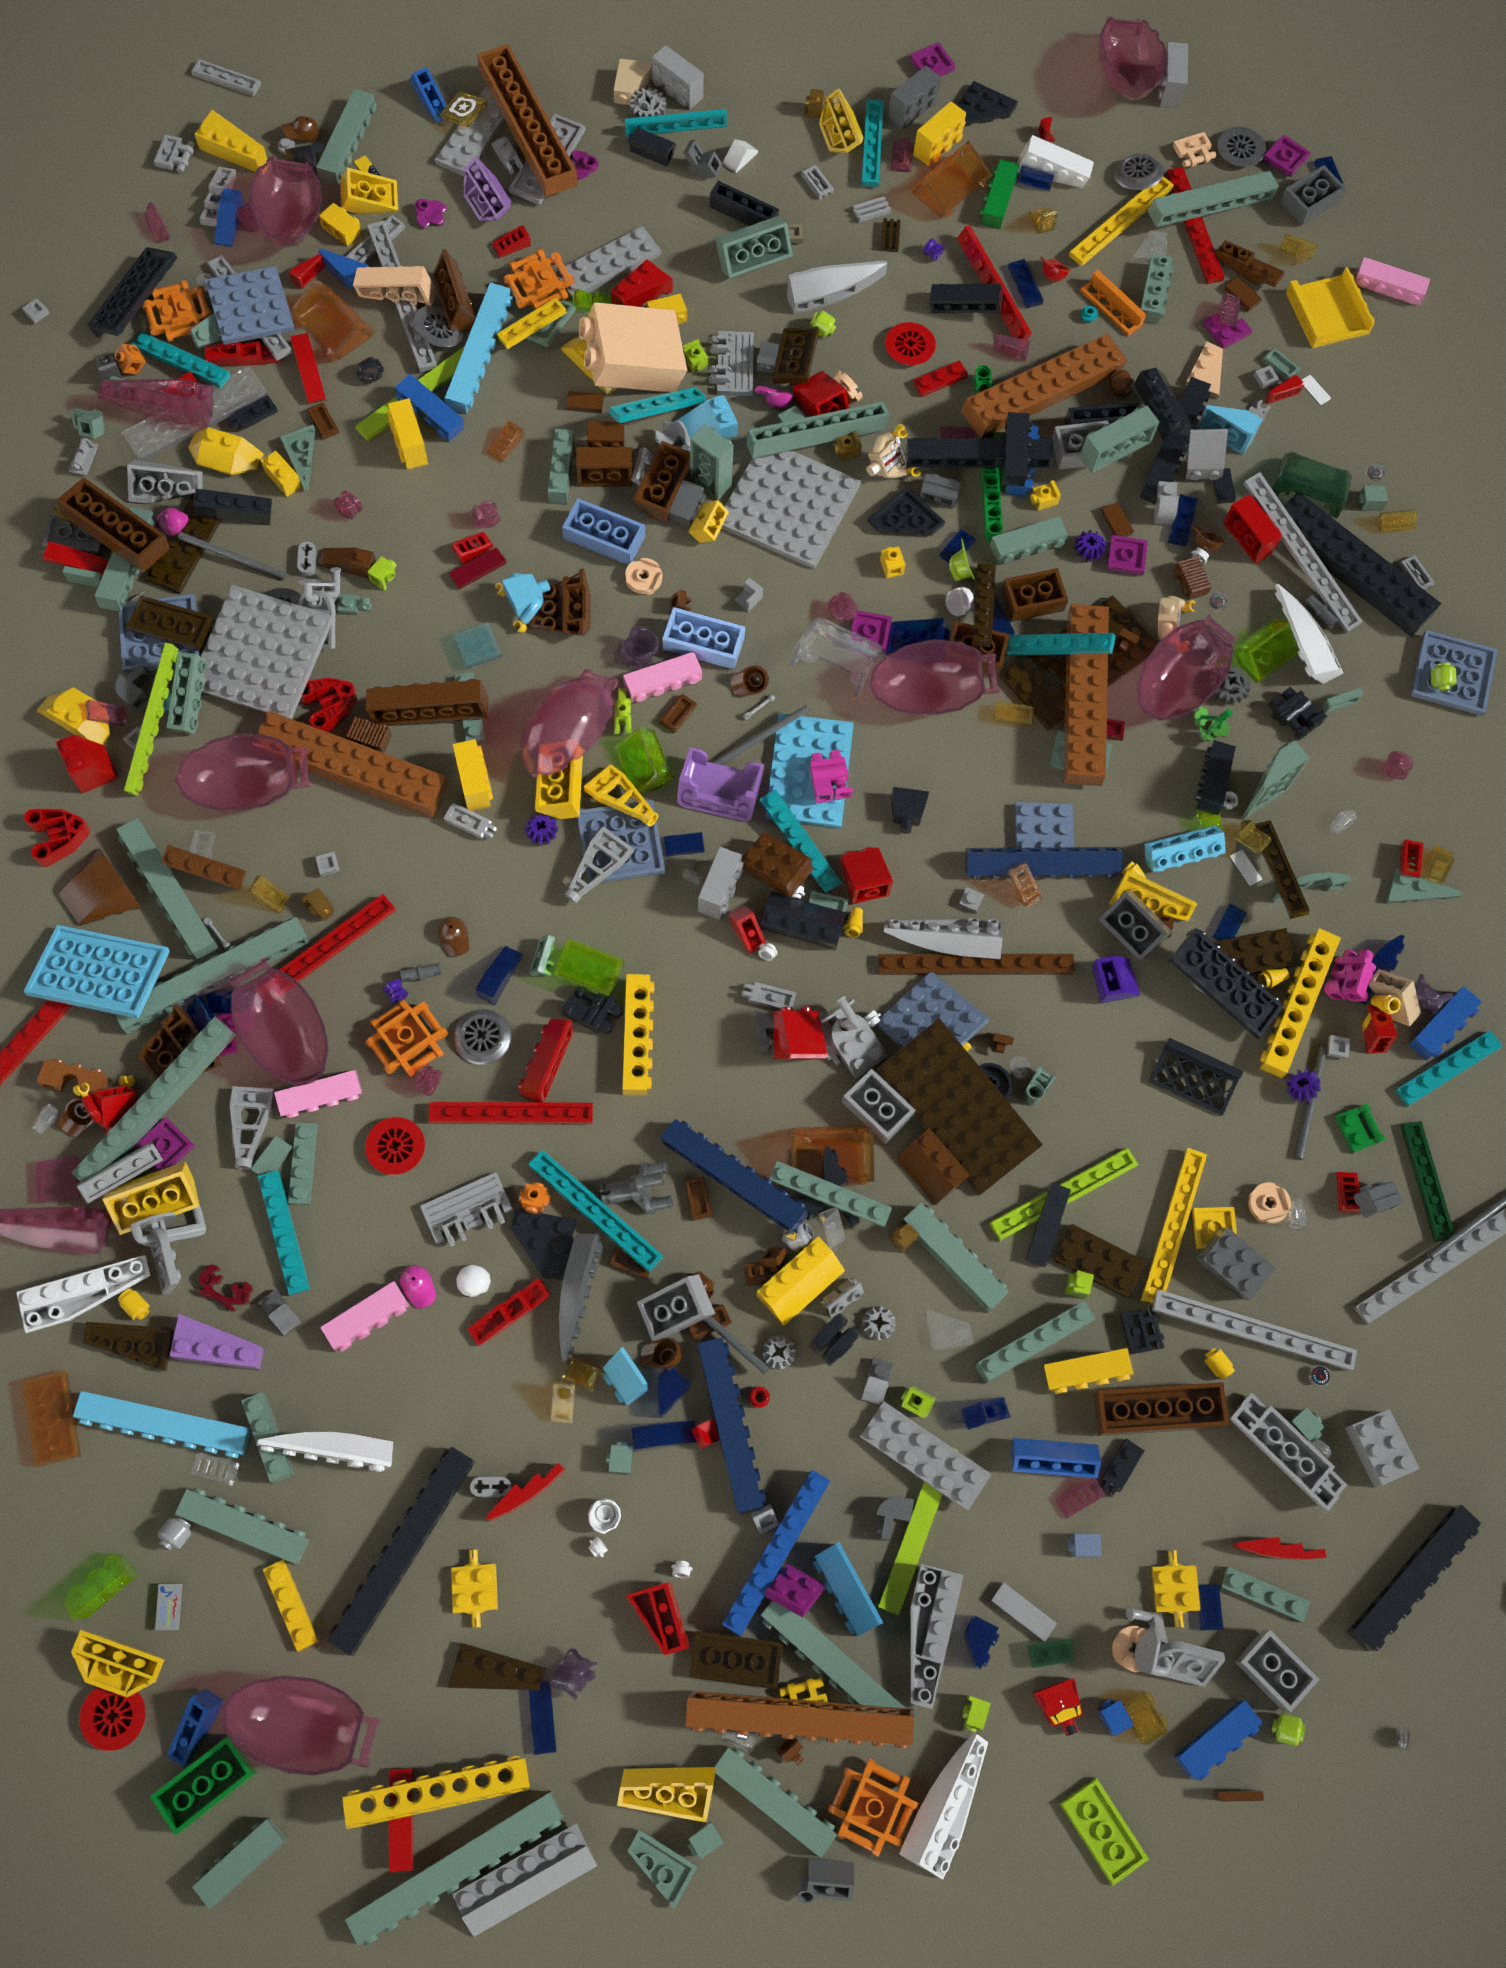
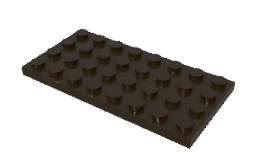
(1042, 678)
(960, 1105)

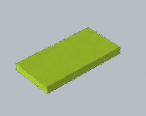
(1104, 1831)

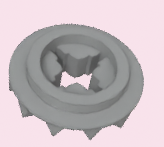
(871, 1328)
(778, 1362)

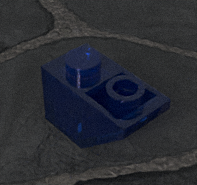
(220, 1000)
(978, 1639)

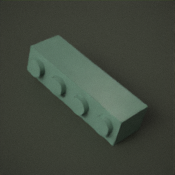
(561, 466)
(1028, 540)
(264, 1426)
(239, 1863)

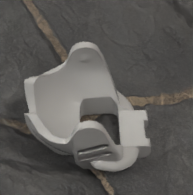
(672, 433)

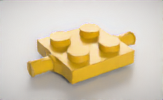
(474, 1588)
(1175, 1588)

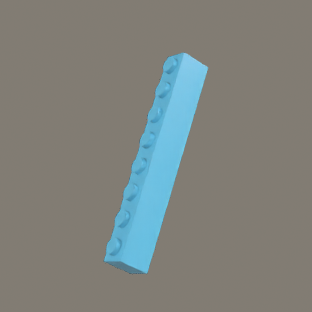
(478, 348)
(162, 1423)

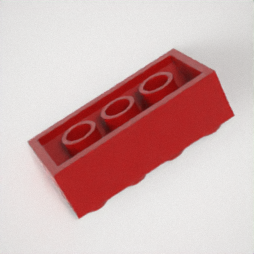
(547, 1060)

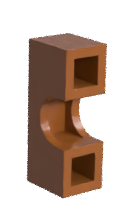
(55, 1075)

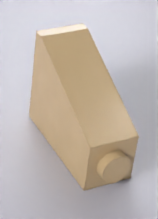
(630, 77)
(1403, 988)

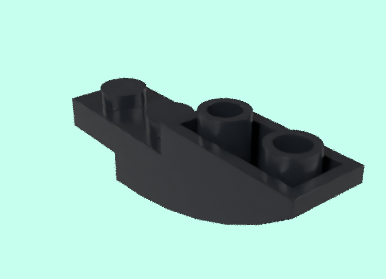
(835, 1174)

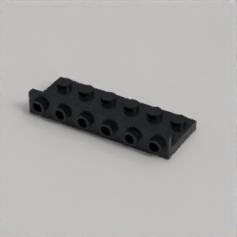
(132, 292)
(1226, 982)

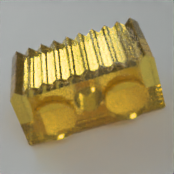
(1146, 1720)

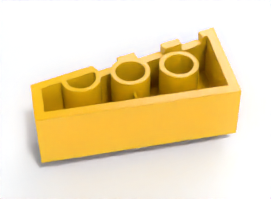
(229, 143)
(1089, 1370)
(668, 1791)

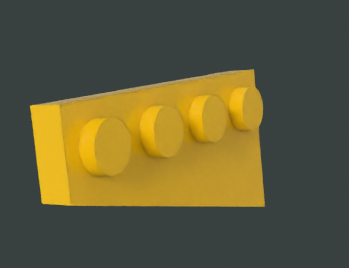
(1155, 897)

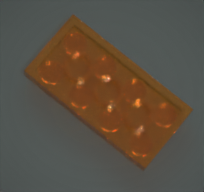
(51, 1419)

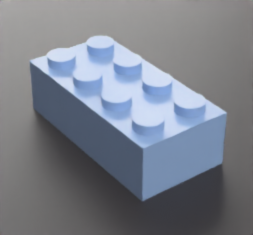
(707, 637)

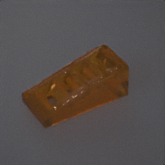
(511, 431)
(1030, 895)

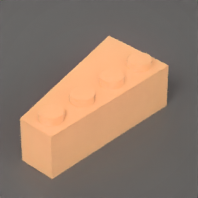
(395, 284)

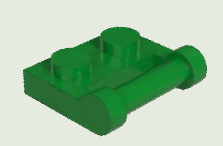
(1354, 1131)

